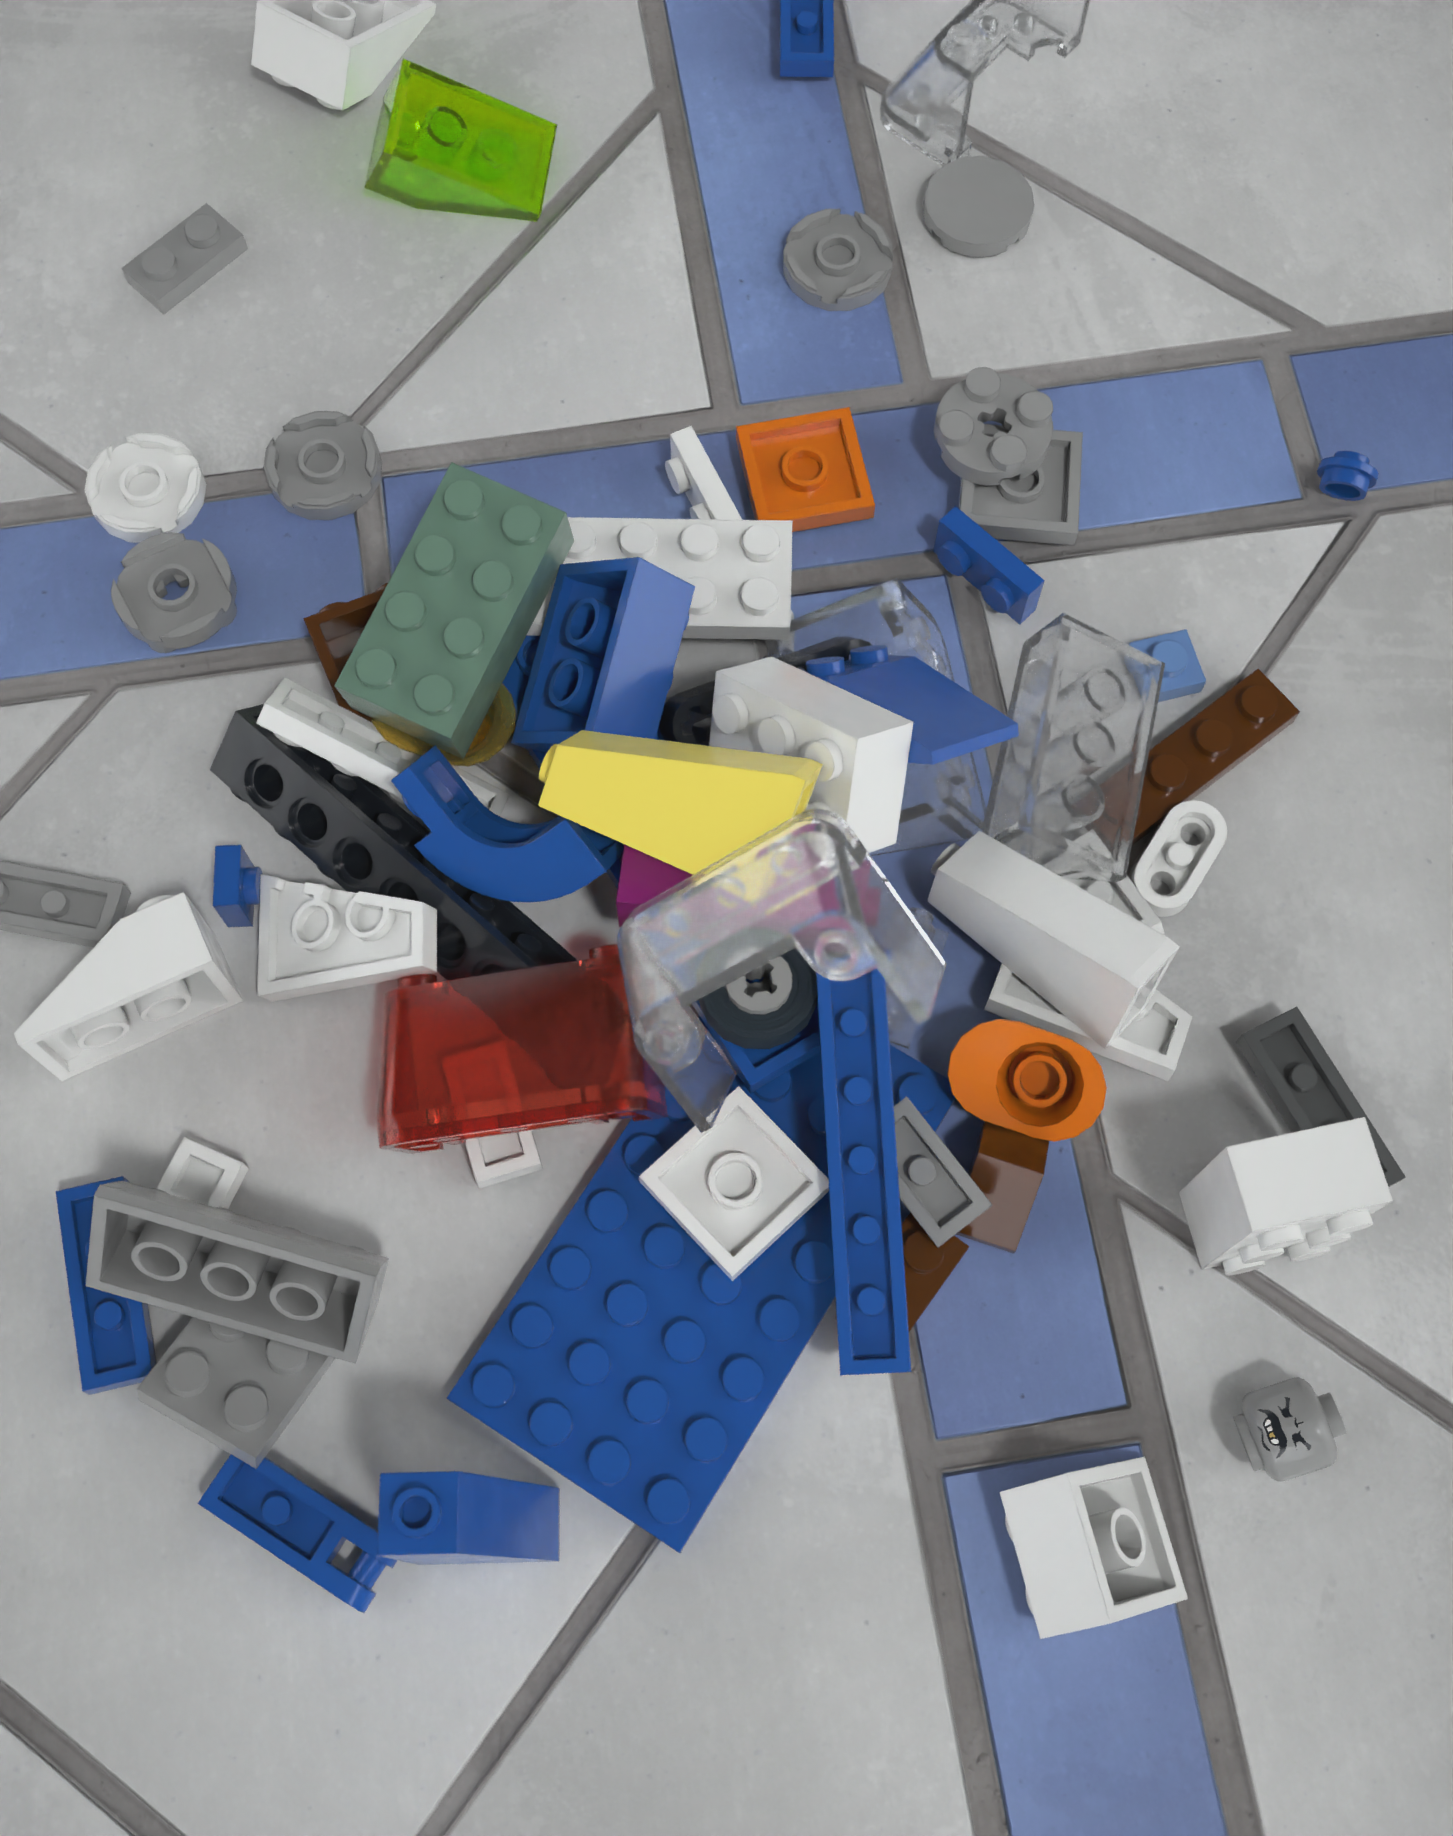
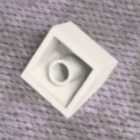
(1092, 1547)

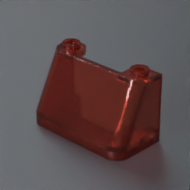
(510, 1055)

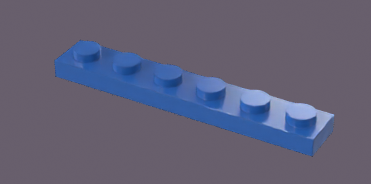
(863, 1176)

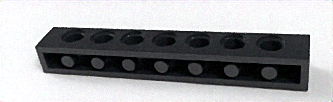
(369, 847)

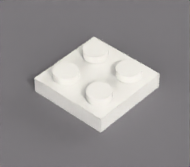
(735, 1184)

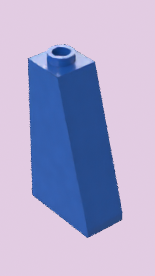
(466, 1519)

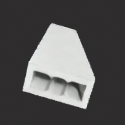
(1052, 934)

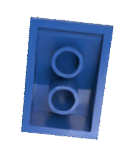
(944, 714)

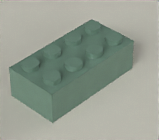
(456, 610)

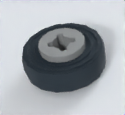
(761, 1018)

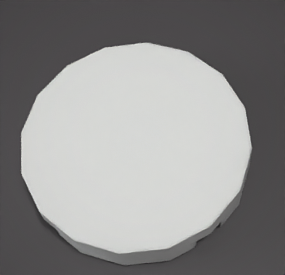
(145, 487)

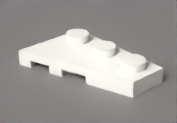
(338, 939)
(1147, 1044)

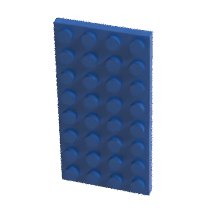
(632, 1347)

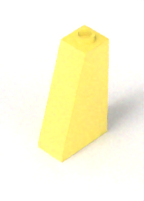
(672, 796)

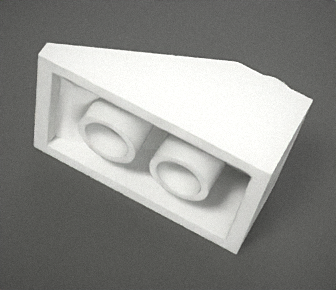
(335, 46)
(132, 988)

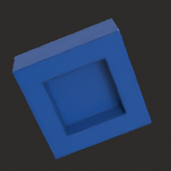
(235, 886)

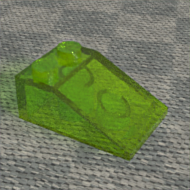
(458, 149)

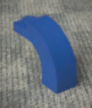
(491, 852)

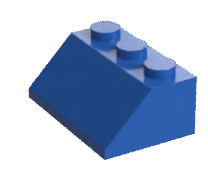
(604, 652)

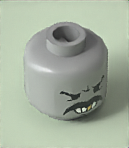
(1289, 1429)

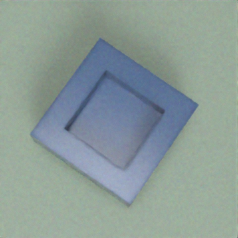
(1182, 668)

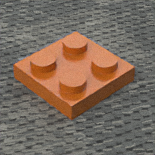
(806, 470)

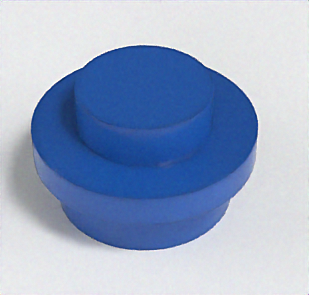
(1346, 475)

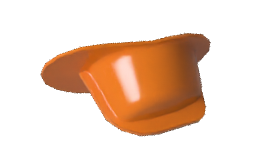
(1027, 1079)

